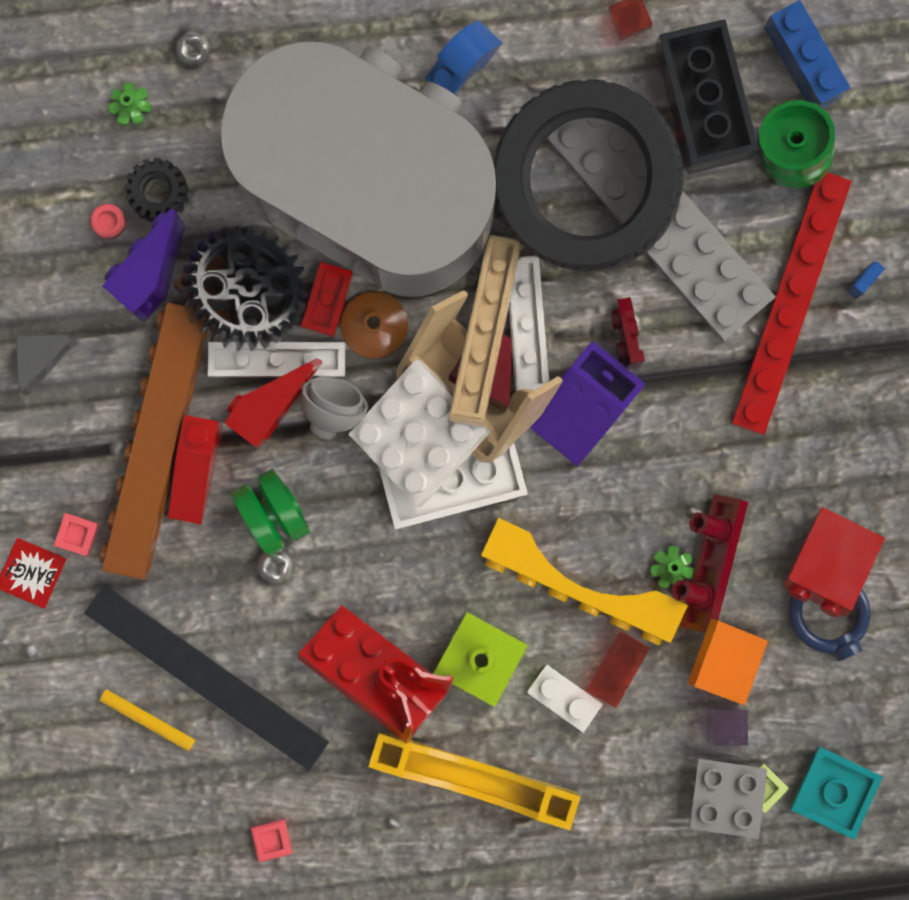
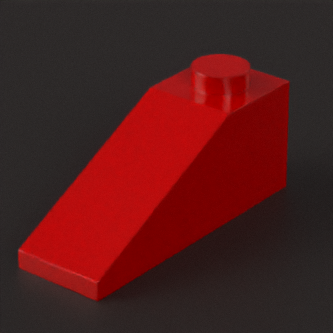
(261, 410)
(194, 468)

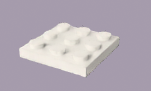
(412, 434)

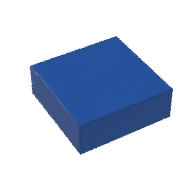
(865, 279)

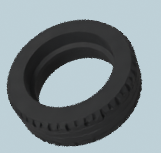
(579, 101)

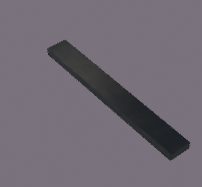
(207, 677)

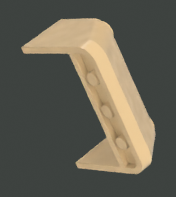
(440, 346)

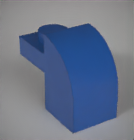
(463, 56)

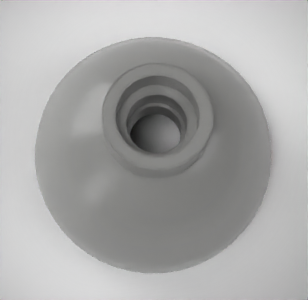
(332, 406)

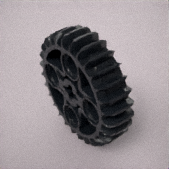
(235, 297)

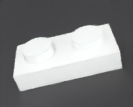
(564, 698)

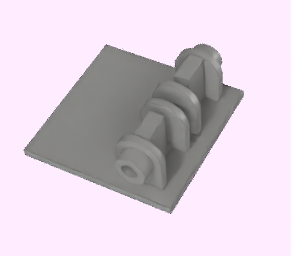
(728, 798)

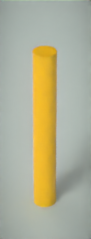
(147, 720)

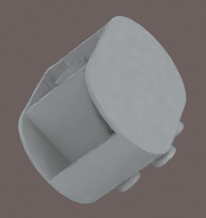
(362, 165)

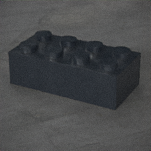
(706, 96)

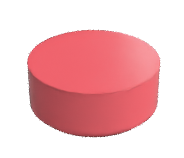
(108, 221)

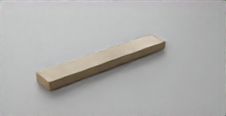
(485, 331)

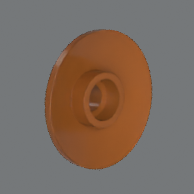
(374, 342)

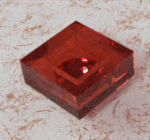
(630, 18)

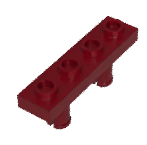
(714, 561)

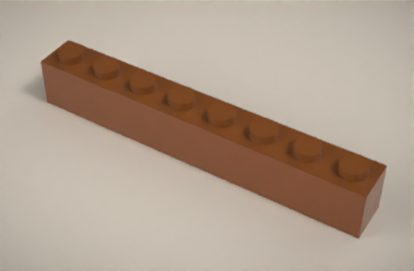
(155, 444)

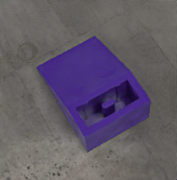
(147, 272)
(587, 403)

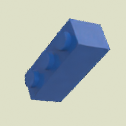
(806, 55)

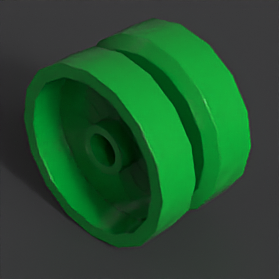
(797, 143)
(274, 510)

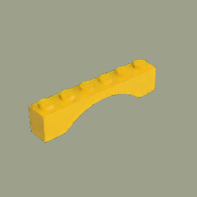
(649, 611)
(476, 779)

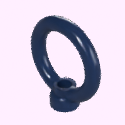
(841, 647)

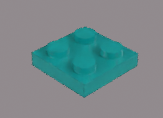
(836, 792)

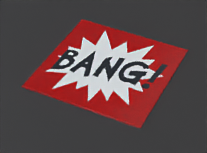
(31, 572)

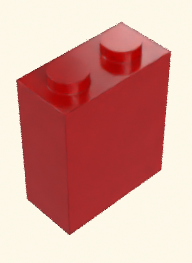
(833, 563)

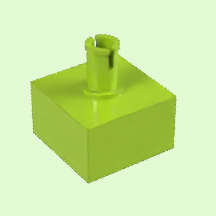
(481, 659)

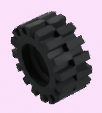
(148, 172)

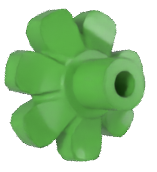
(130, 104)
(665, 563)

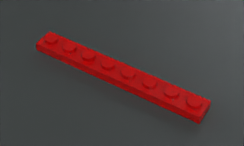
(791, 304)

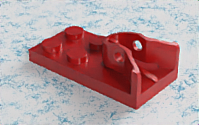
(374, 673)

